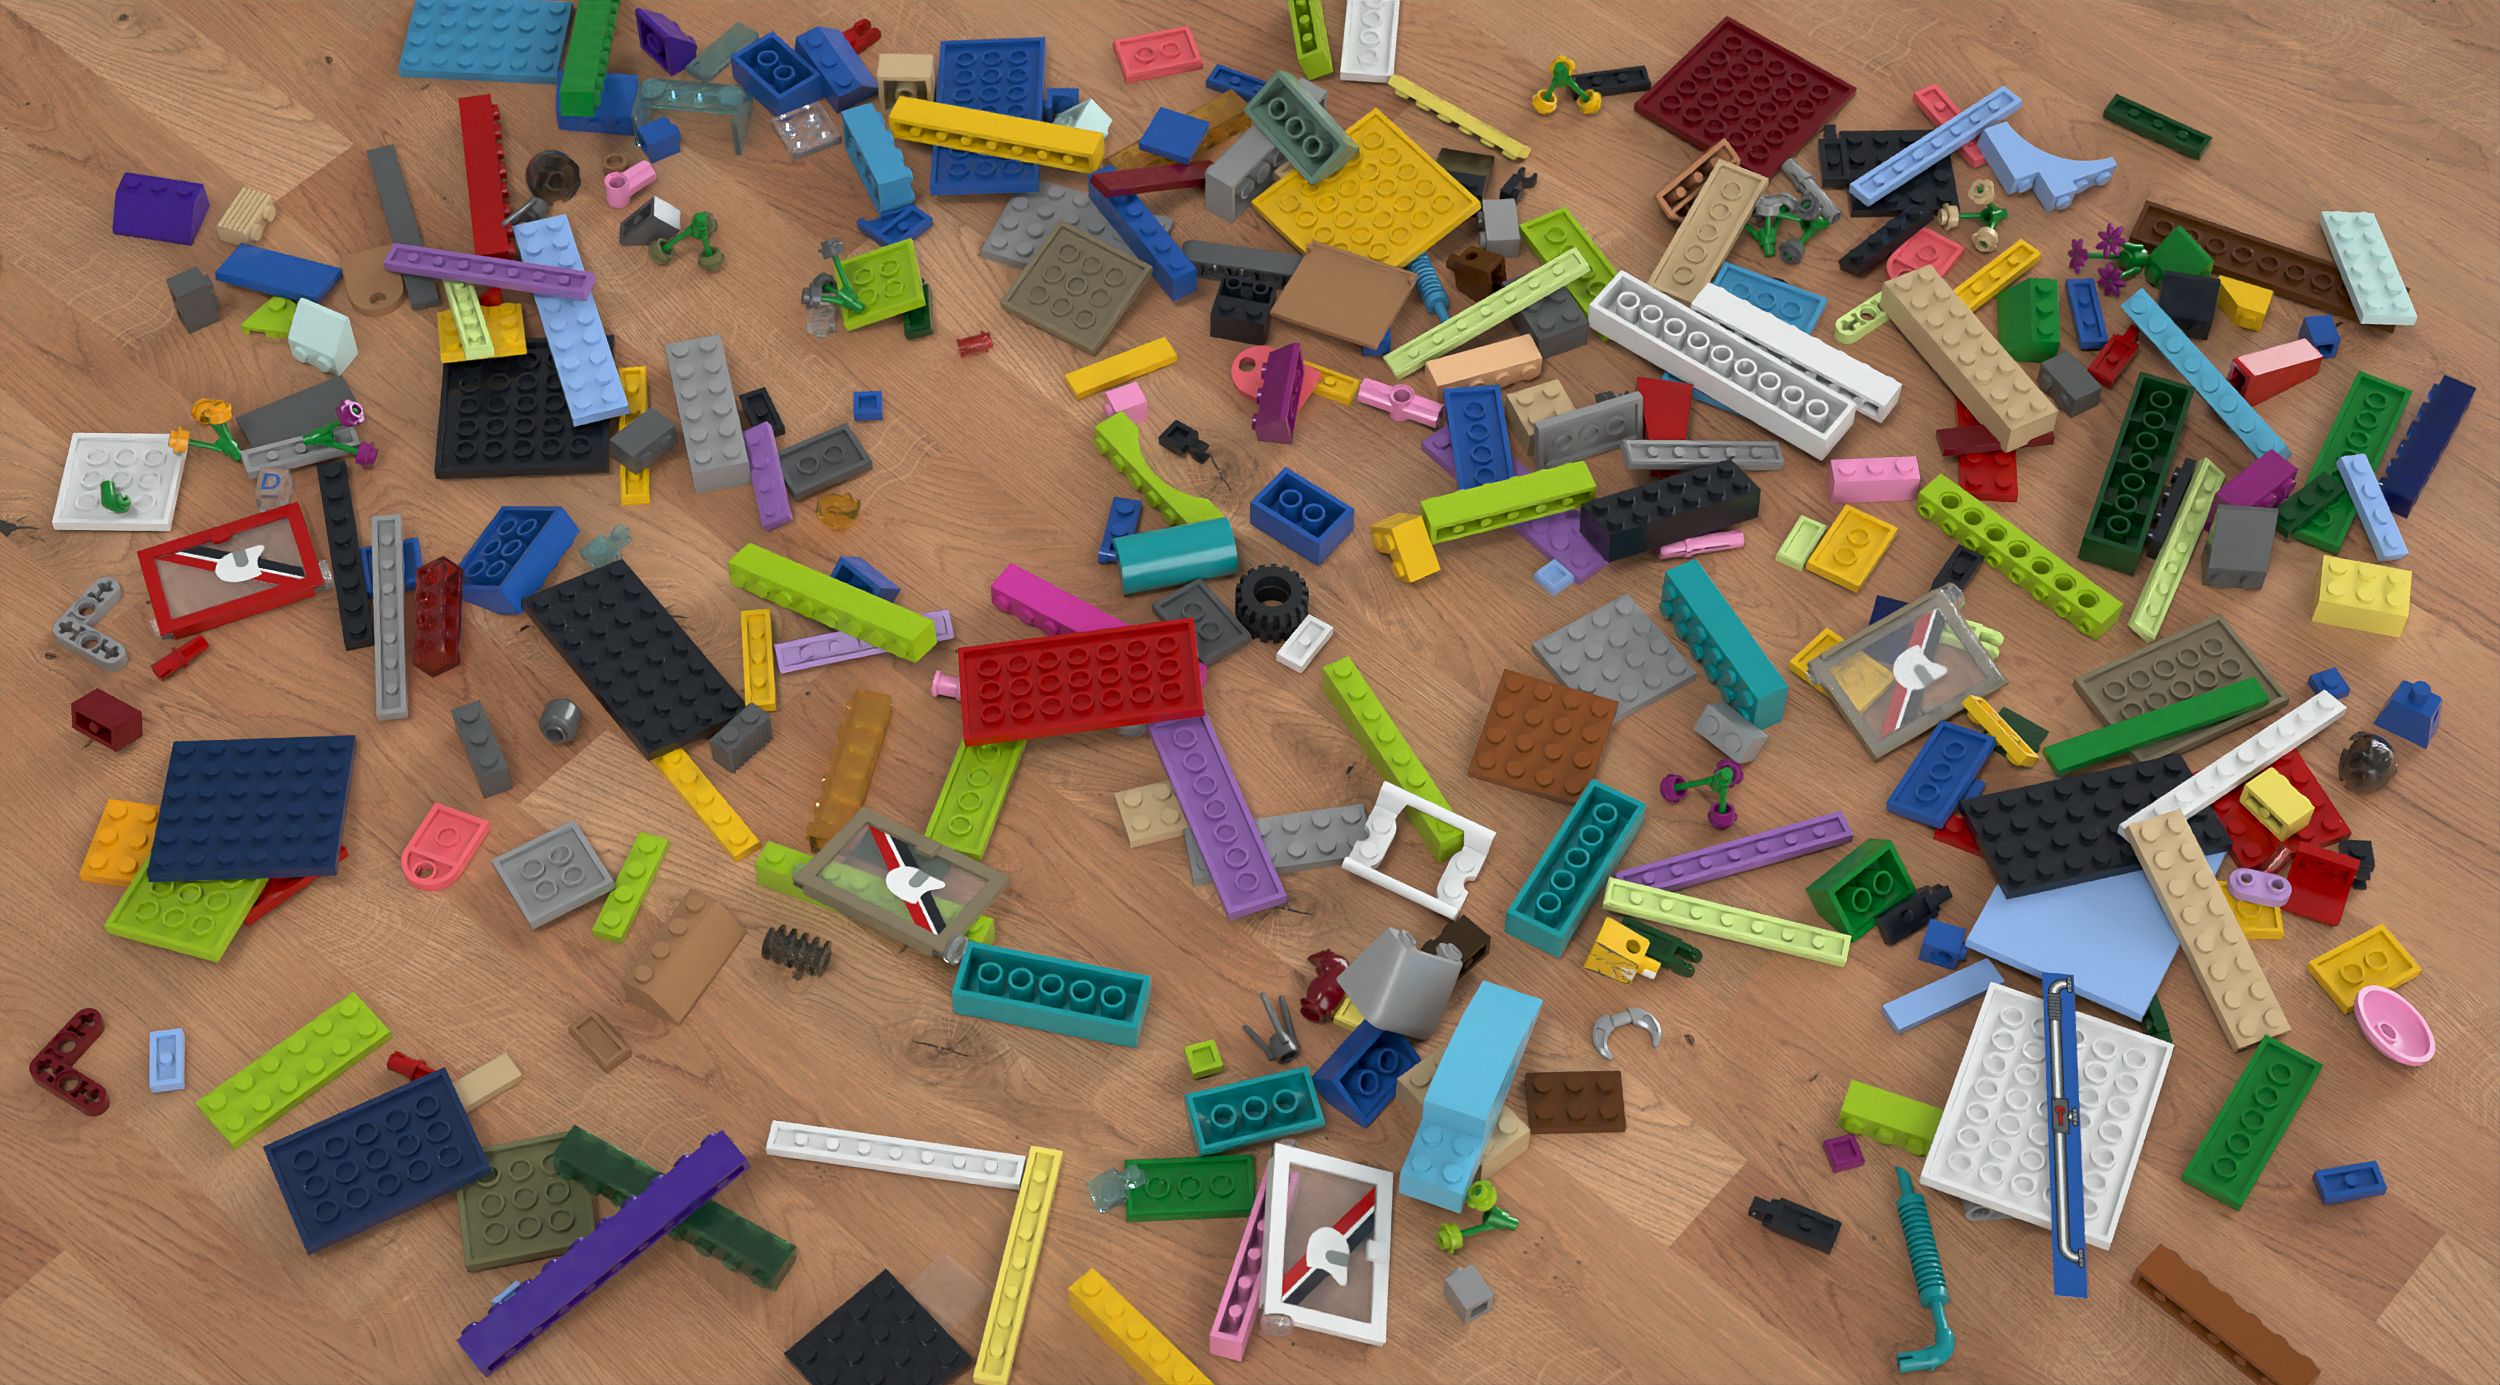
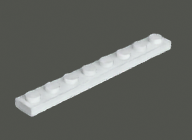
(896, 1155)

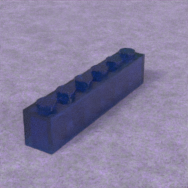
(2425, 444)

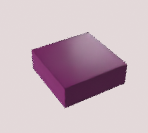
(1843, 1153)

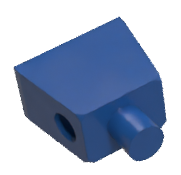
(2411, 713)

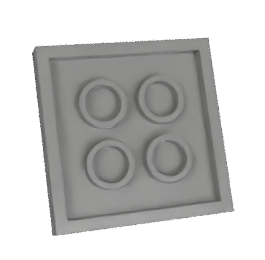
(553, 874)

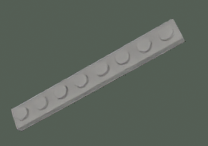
(389, 617)

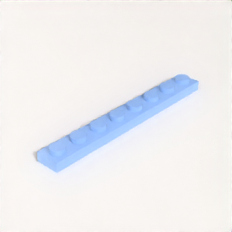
(1935, 146)

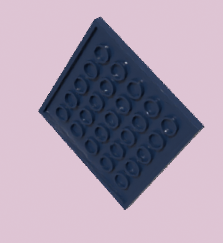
(253, 809)

